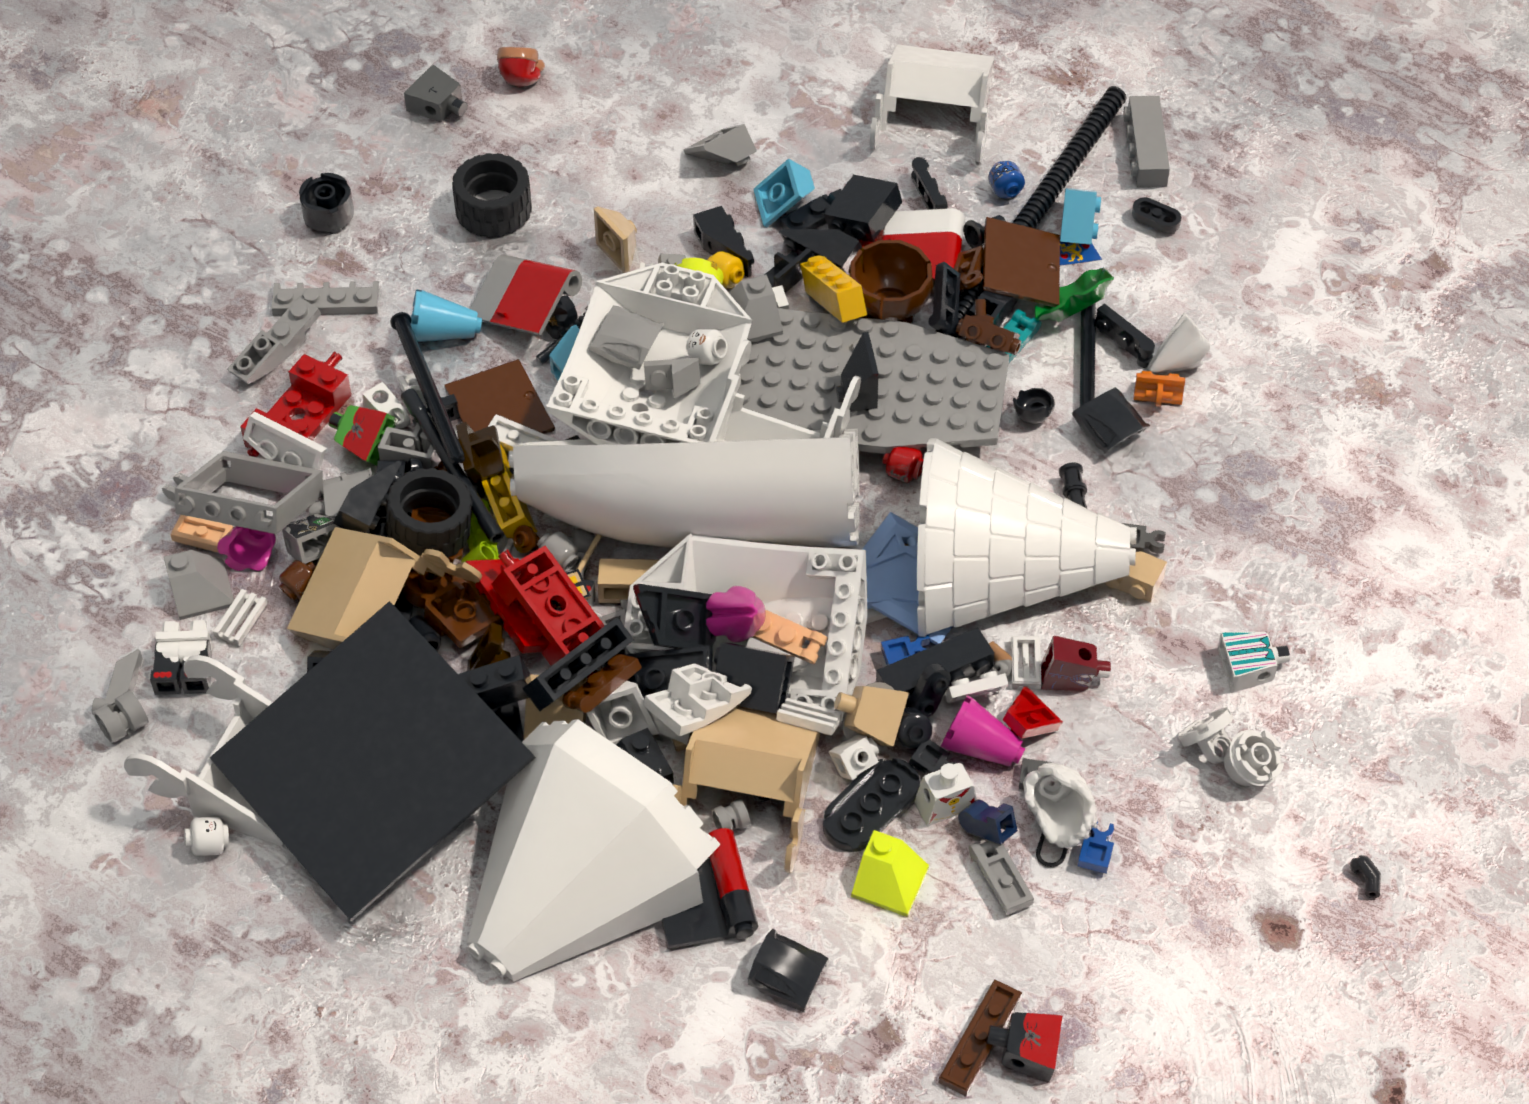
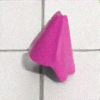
(246, 548)
(735, 614)

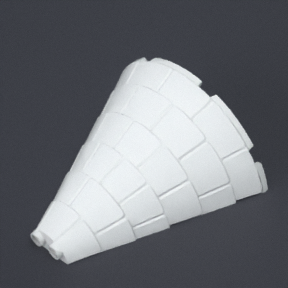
(1004, 542)

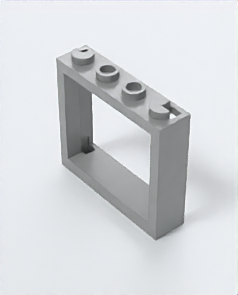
(300, 483)

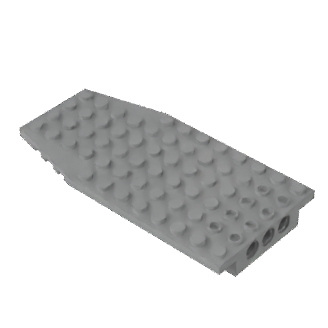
(925, 381)

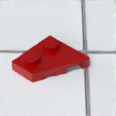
(1030, 716)

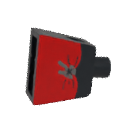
(1029, 1043)

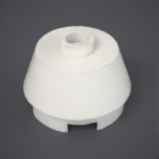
(1253, 758)

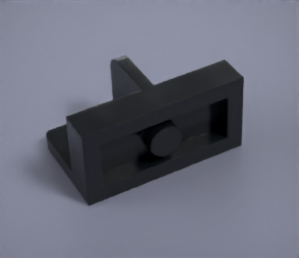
(787, 269)

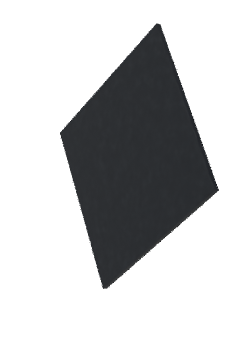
(371, 760)

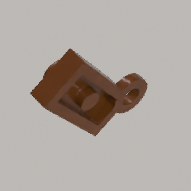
(969, 266)

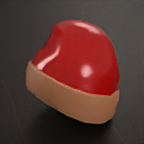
(519, 65)

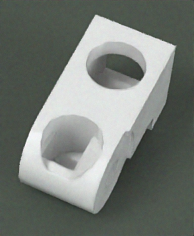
(386, 403)

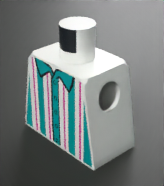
(1249, 658)

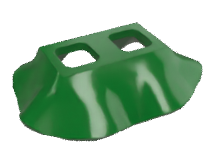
(1077, 296)

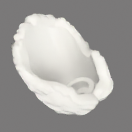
(1060, 807)

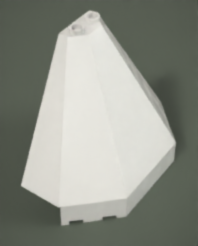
(582, 853)

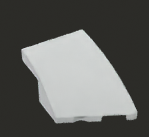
(694, 699)

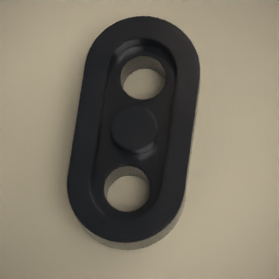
(1156, 215)
(930, 689)

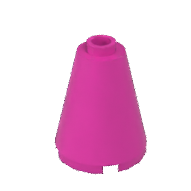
(982, 735)

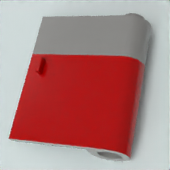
(523, 293)

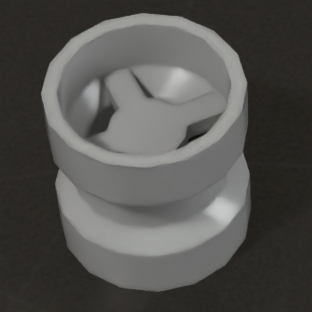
(731, 816)

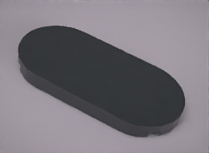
(870, 804)

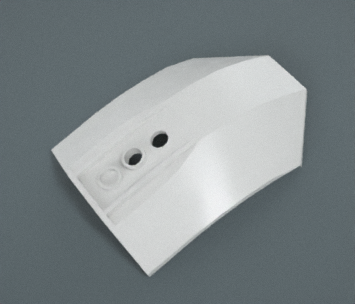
(603, 395)
(802, 584)

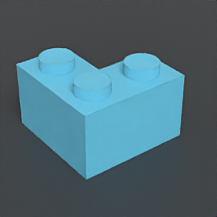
(1078, 216)

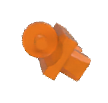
(1159, 388)

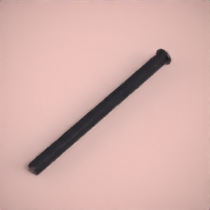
(401, 323)

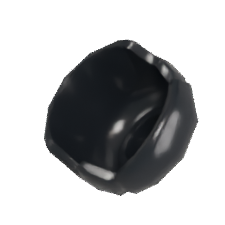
(1034, 405)

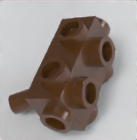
(980, 330)

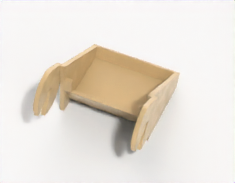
(357, 579)
(753, 756)

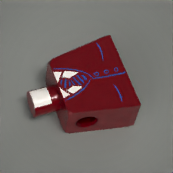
(1071, 665)

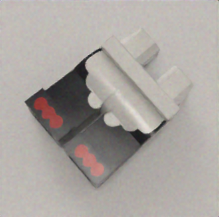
(172, 651)

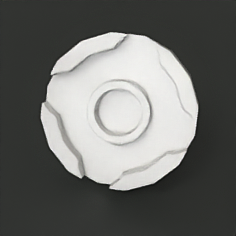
(1207, 733)

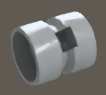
(118, 718)

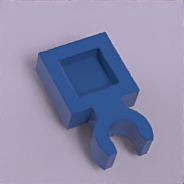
(900, 648)
(1097, 850)

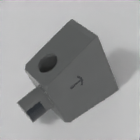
(435, 95)

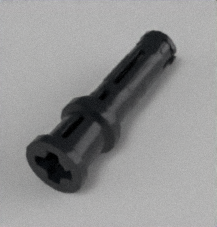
(1073, 488)

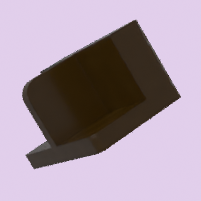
(481, 452)

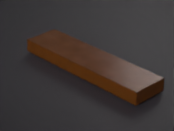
(972, 1048)

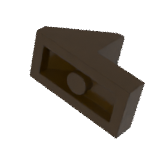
(489, 648)

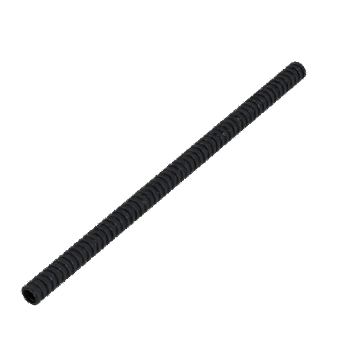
(1058, 176)

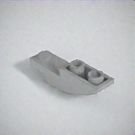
(276, 345)

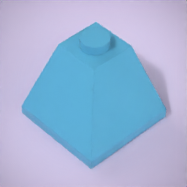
(782, 190)

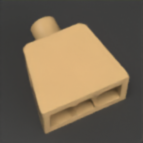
(873, 712)

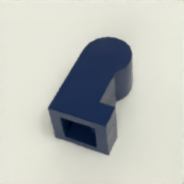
(988, 821)

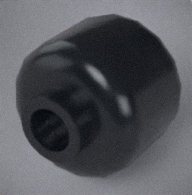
(914, 728)

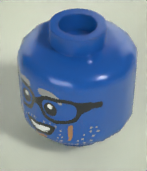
(1006, 179)

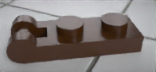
(602, 683)

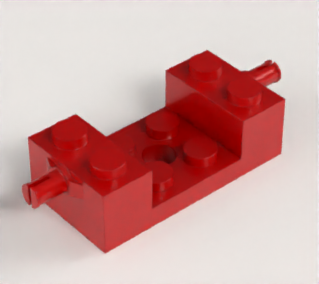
(314, 392)
(536, 582)

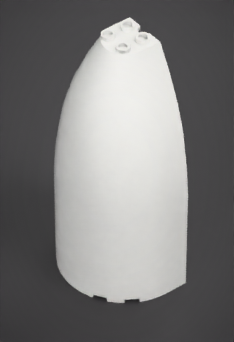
(723, 489)

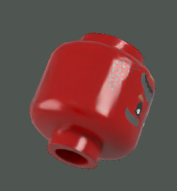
(904, 464)

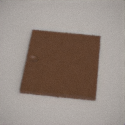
(1021, 262)
(502, 392)

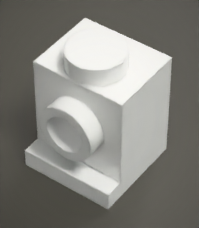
(846, 756)

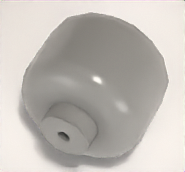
(582, 539)

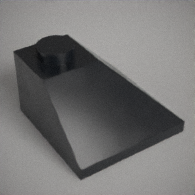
(862, 364)

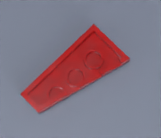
(517, 621)

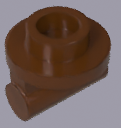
(525, 539)

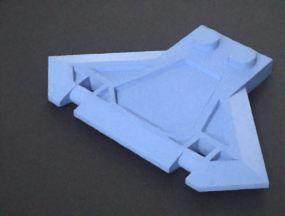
(893, 574)

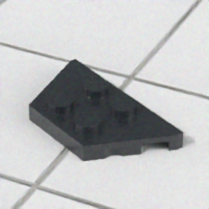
(675, 616)

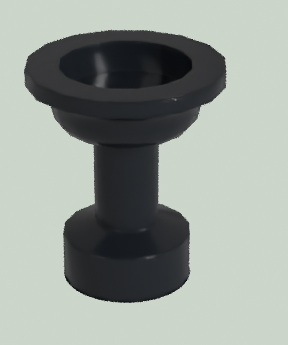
(975, 232)

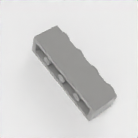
(1148, 141)

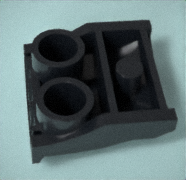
(1109, 420)
(786, 970)

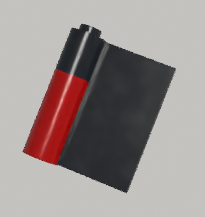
(726, 898)

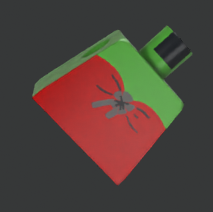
(361, 431)

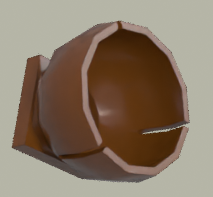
(893, 279)

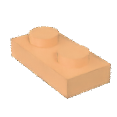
(199, 532)

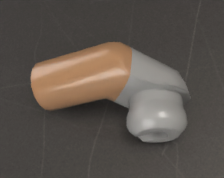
(1002, 660)

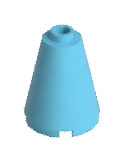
(441, 319)

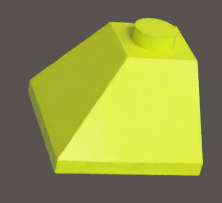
(889, 874)

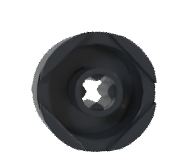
(326, 203)

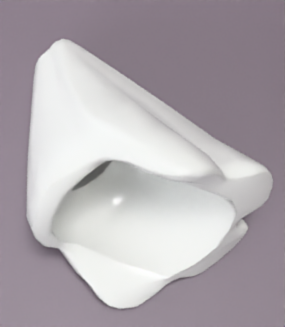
(1181, 348)

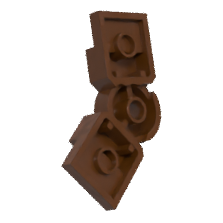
(450, 603)

